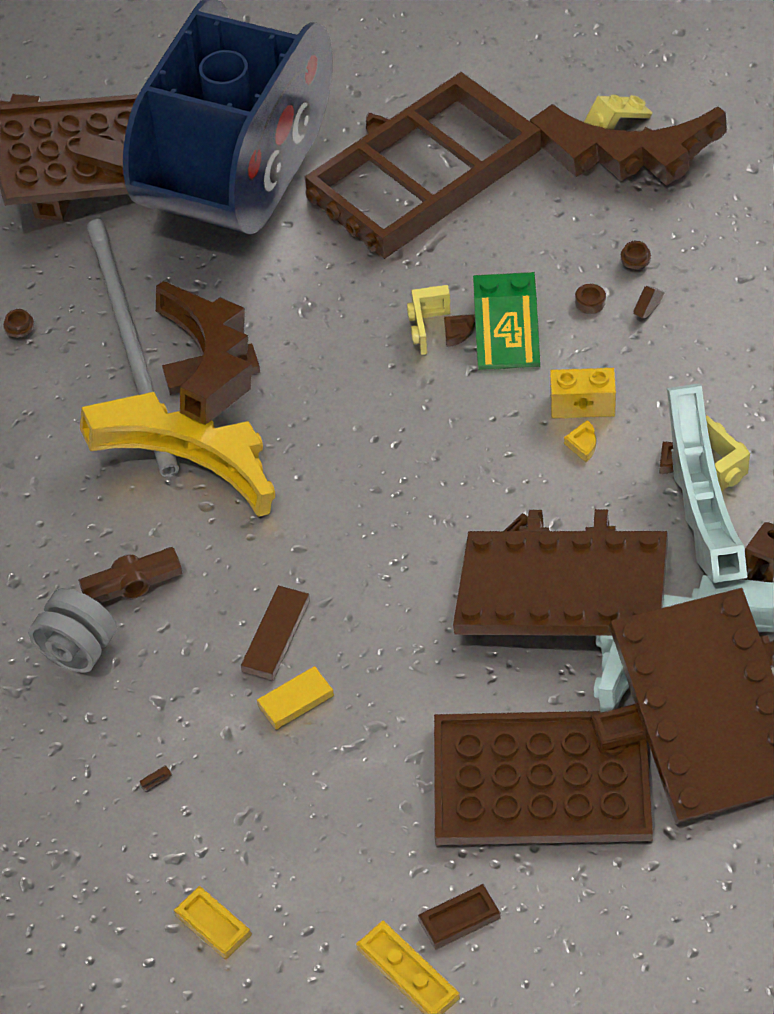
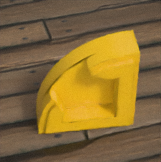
(582, 440)

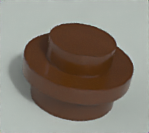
(635, 255)
(18, 323)

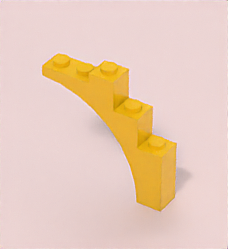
(146, 424)

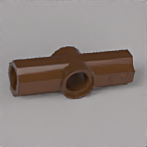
(131, 576)

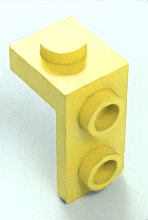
(608, 110)
(427, 303)
(733, 453)

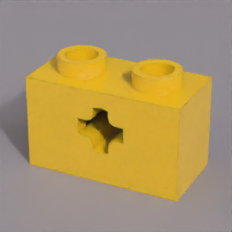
(582, 393)

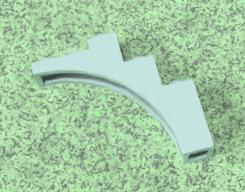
(716, 541)
(614, 682)

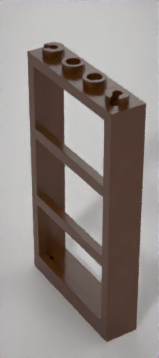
(524, 144)

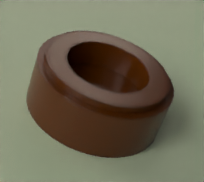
(590, 298)

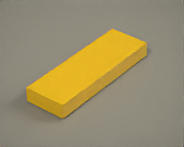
(407, 970)

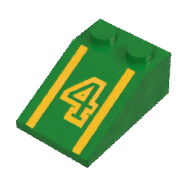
(506, 321)

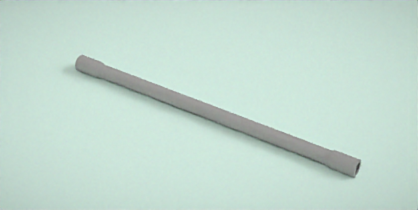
(100, 241)

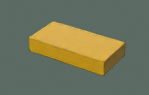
(295, 697)
(212, 922)

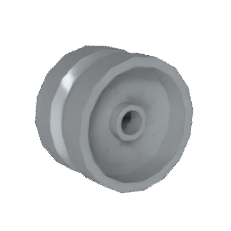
(72, 630)

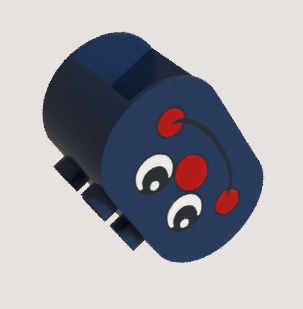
(227, 119)

